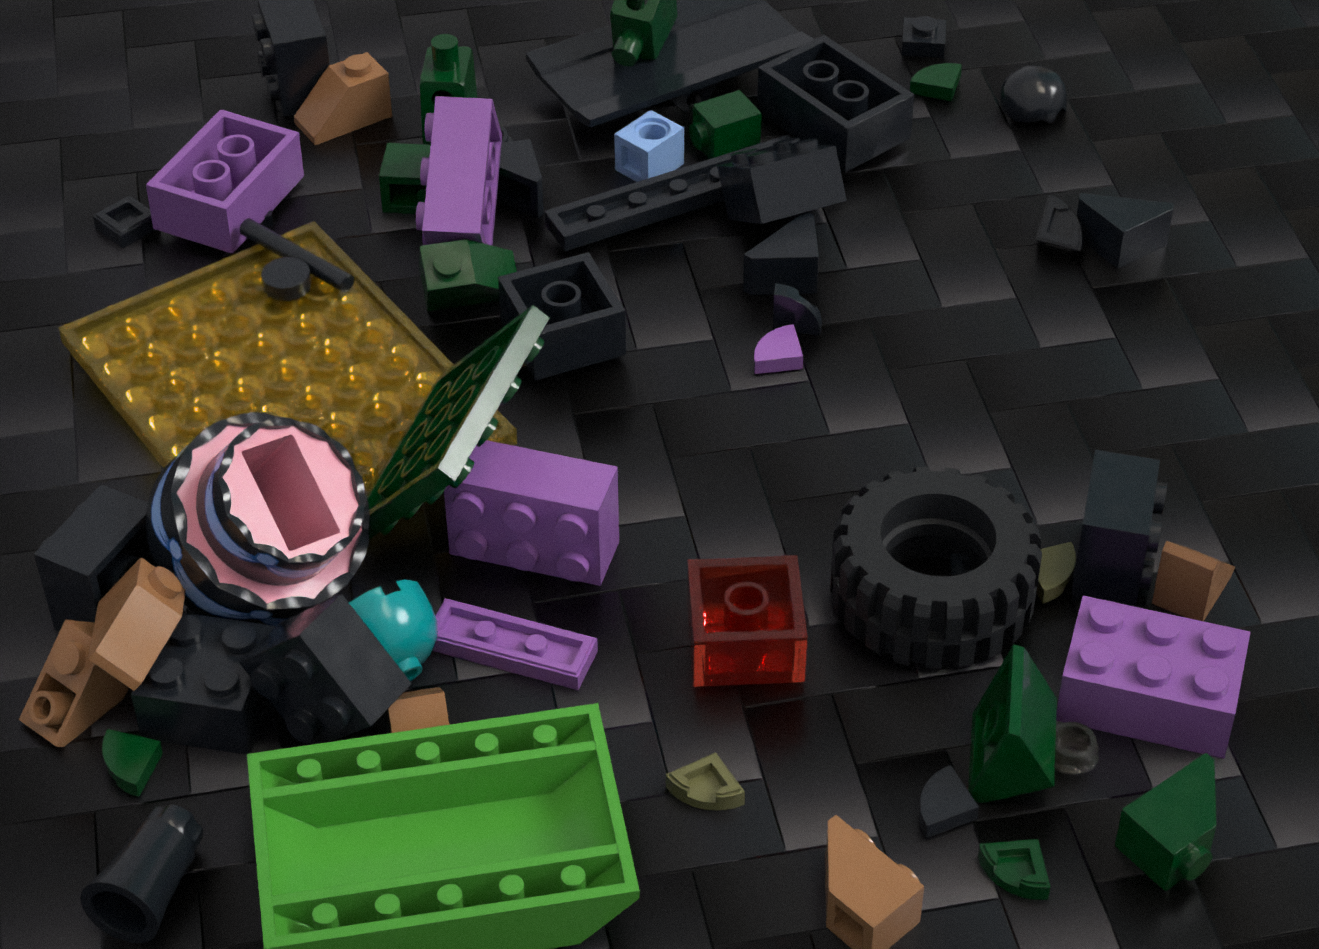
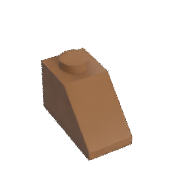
(345, 99)
(136, 622)

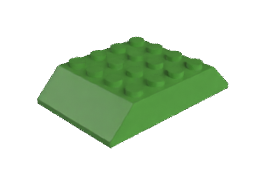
(443, 837)

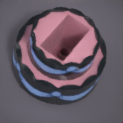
(259, 518)

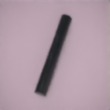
(285, 248)

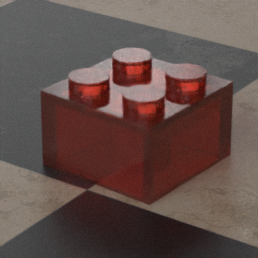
(746, 620)

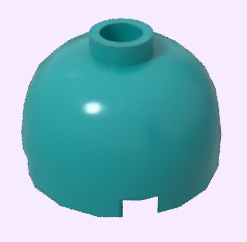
(401, 623)

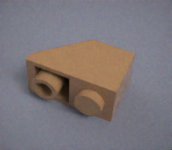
(70, 688)
(867, 893)

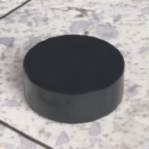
(286, 279)

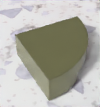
(1055, 570)
(706, 785)

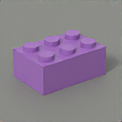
(460, 171)
(224, 176)
(535, 512)
(1153, 676)

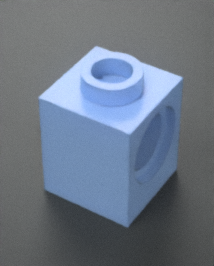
(649, 147)

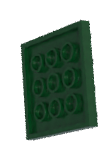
(453, 422)

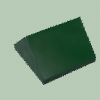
(1013, 732)

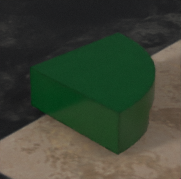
(937, 81)
(130, 759)
(1016, 867)

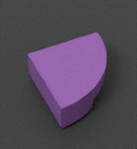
(778, 351)

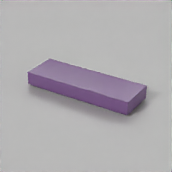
(514, 644)

